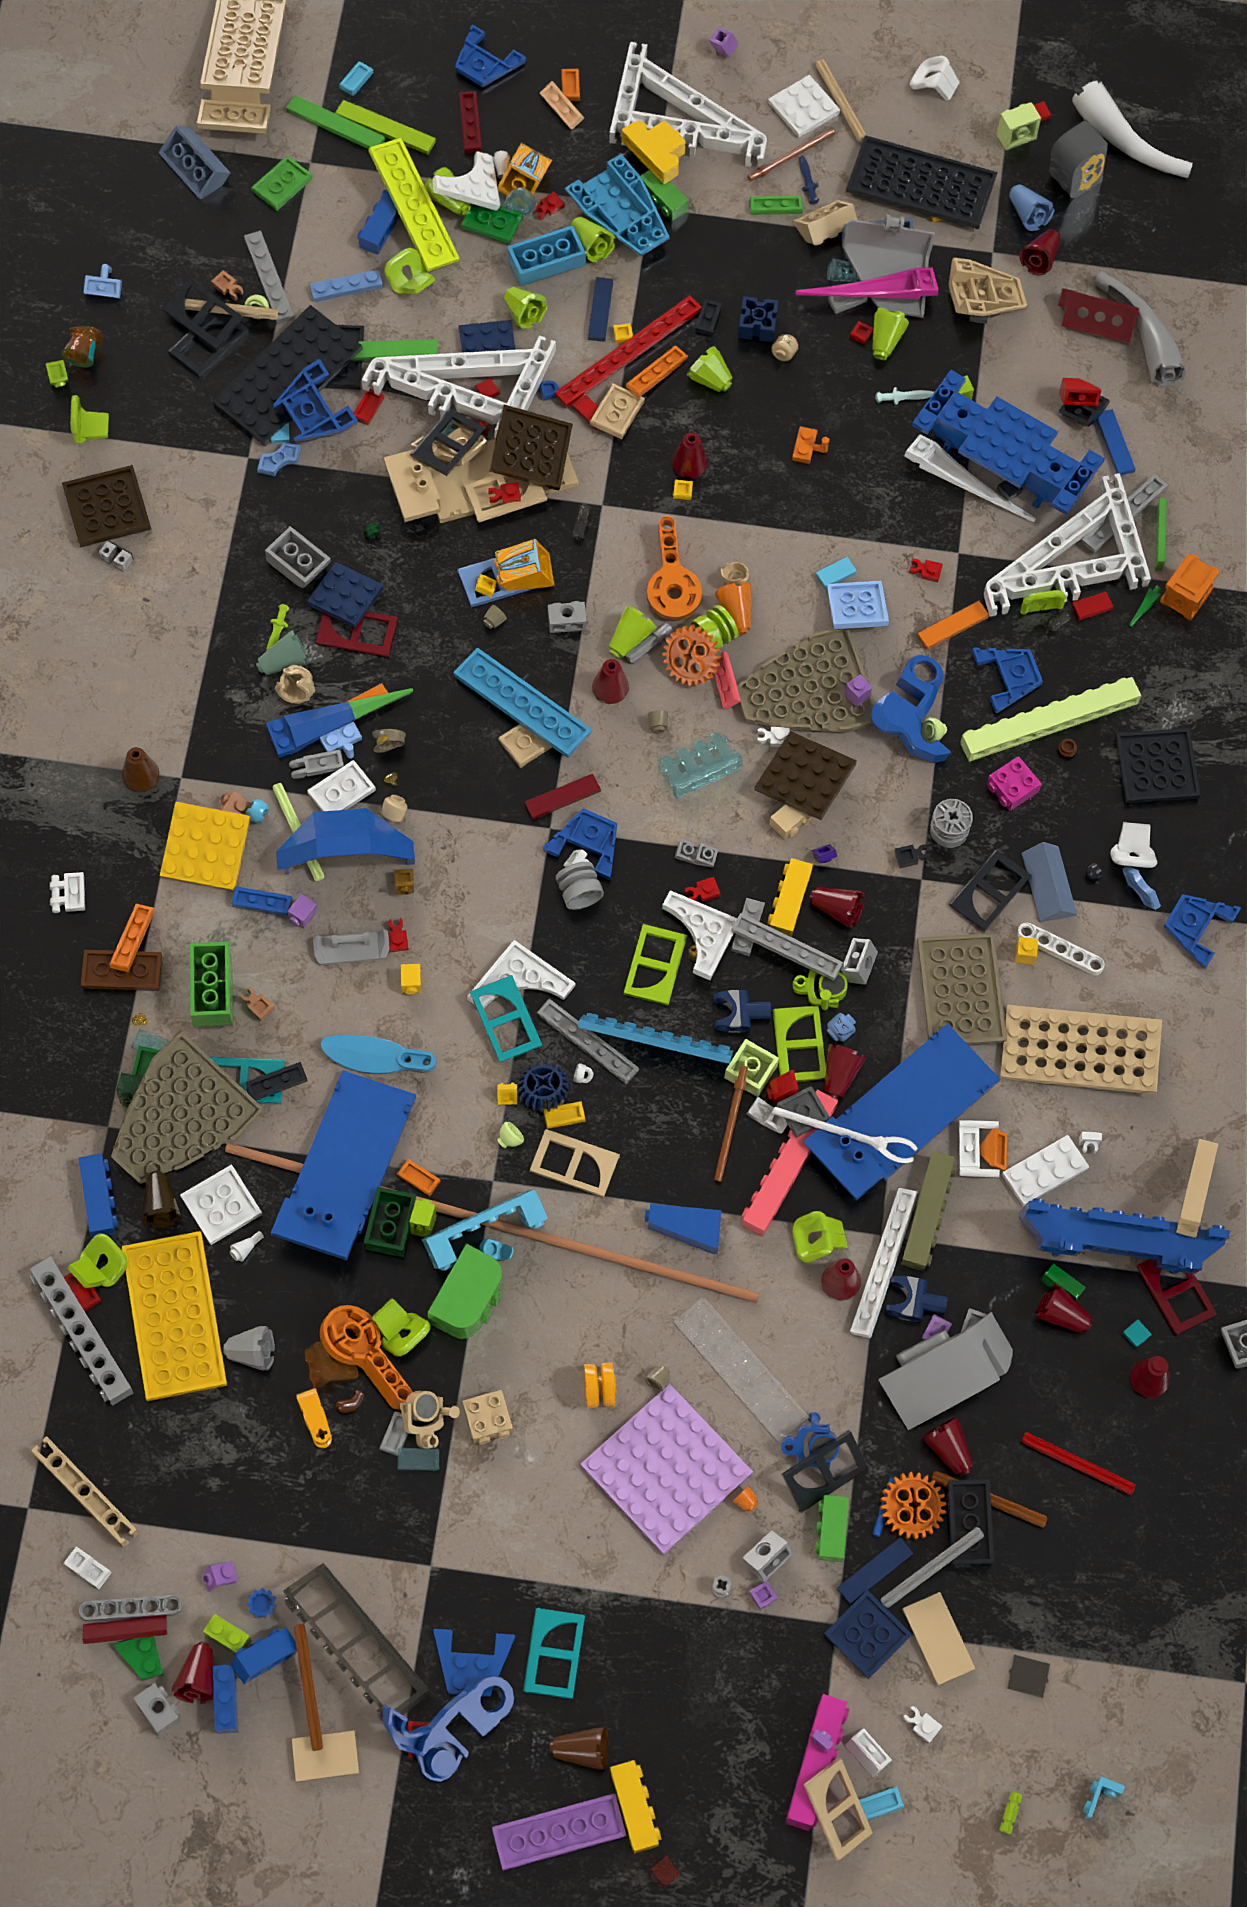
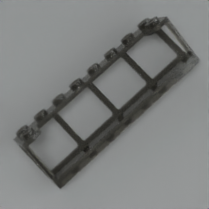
(370, 1629)

